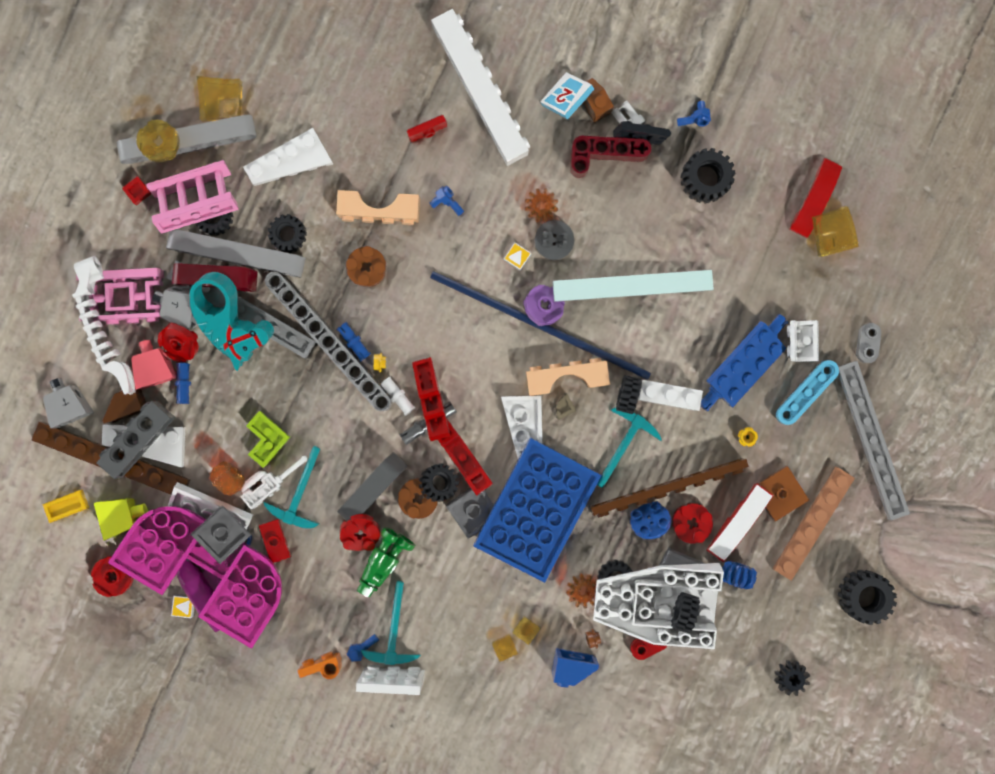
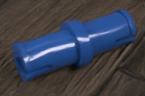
(353, 341)
(182, 383)

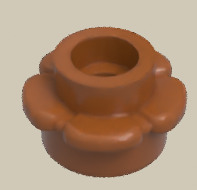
(593, 639)

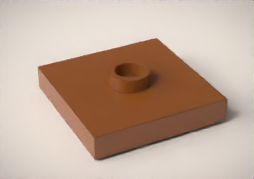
(786, 492)

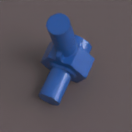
(700, 117)
(444, 196)
(354, 652)

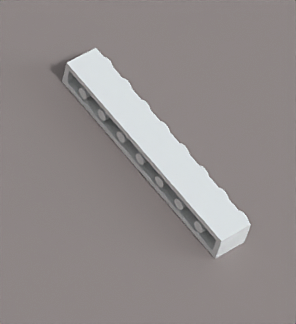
(480, 87)

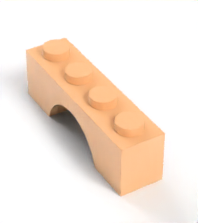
(403, 209)
(593, 374)

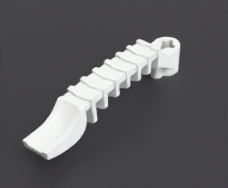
(88, 273)

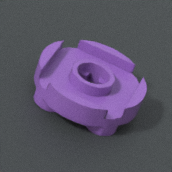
(536, 312)

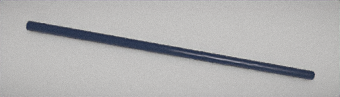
(546, 328)

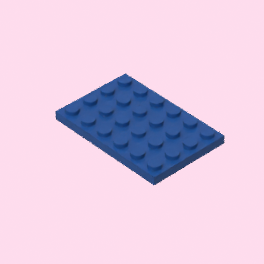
(537, 510)

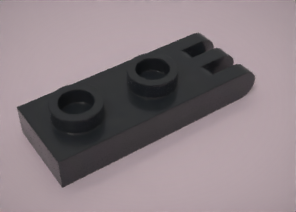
(652, 134)

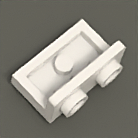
(803, 341)

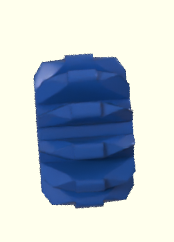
(739, 575)

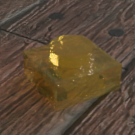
(526, 630)
(504, 647)

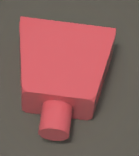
(151, 366)

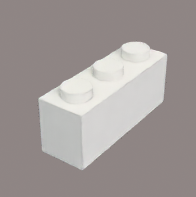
(670, 395)

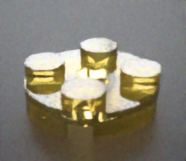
(150, 132)

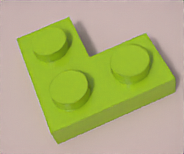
(271, 437)

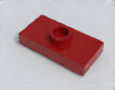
(427, 128)
(275, 541)

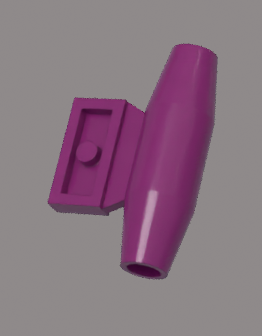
(197, 585)

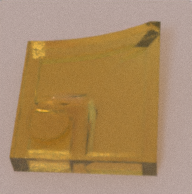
(219, 98)
(834, 232)

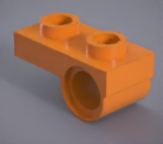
(310, 666)

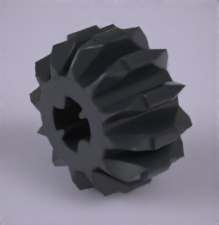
(795, 684)

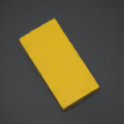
(65, 506)

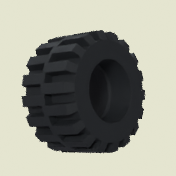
(715, 161)
(878, 608)

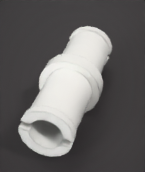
(397, 396)

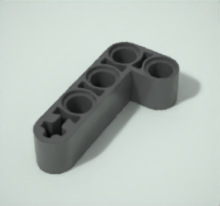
(373, 486)

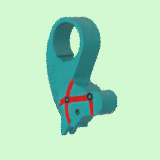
(221, 325)

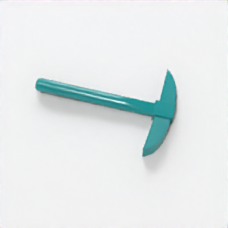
(637, 422)
(290, 515)
(391, 656)

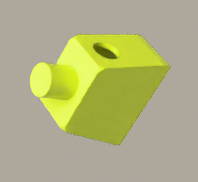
(117, 516)

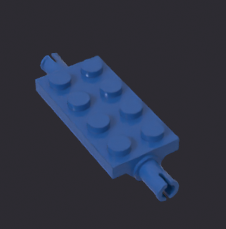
(745, 364)

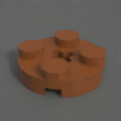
(364, 278)
(412, 508)

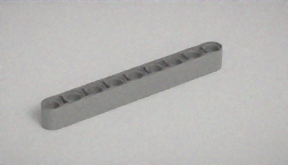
(320, 336)

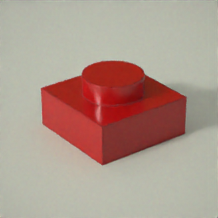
(136, 190)

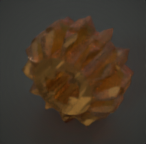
(548, 209)
(226, 478)
(576, 595)

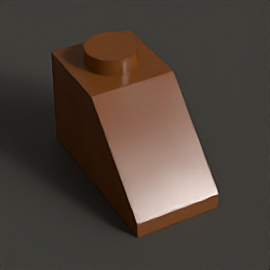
(598, 102)

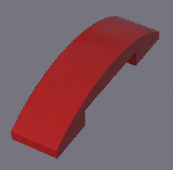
(817, 197)
(465, 461)

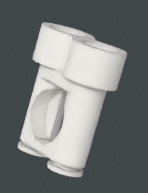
(634, 117)

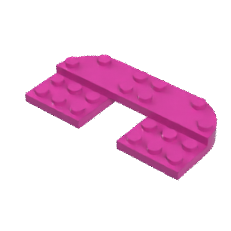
(249, 583)

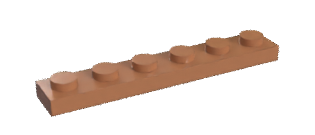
(813, 523)

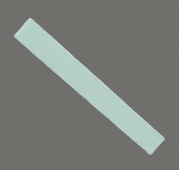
(632, 285)

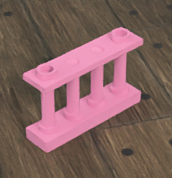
(198, 211)

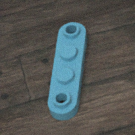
(807, 392)

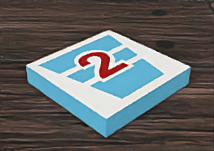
(567, 95)

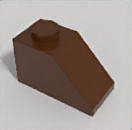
(124, 406)

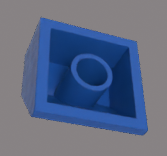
(572, 667)

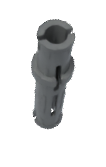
(420, 428)

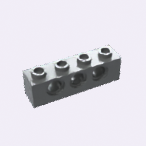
(109, 457)

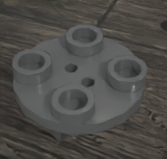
(544, 240)

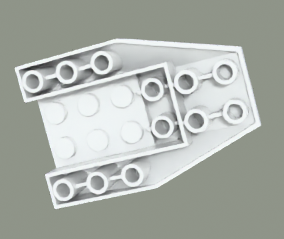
(644, 602)

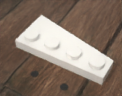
(289, 159)
(524, 419)
(167, 447)
(205, 505)

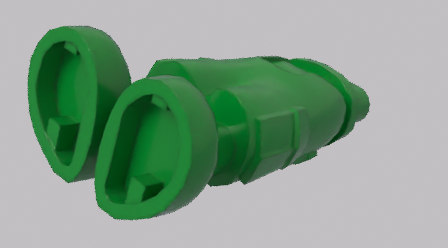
(381, 562)

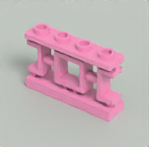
(120, 280)

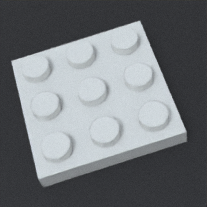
(391, 680)

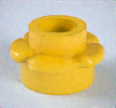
(379, 362)
(753, 436)

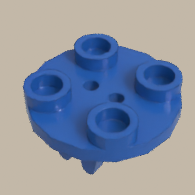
(658, 516)

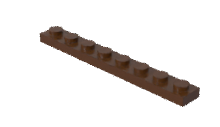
(89, 452)
(677, 485)

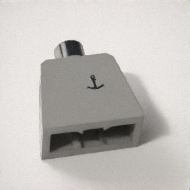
(176, 306)
(65, 404)

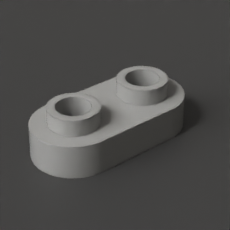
(867, 342)

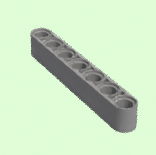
(196, 137)
(235, 253)

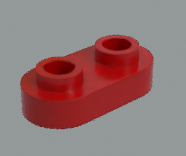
(650, 649)

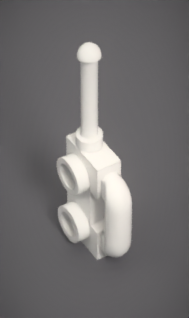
(270, 485)

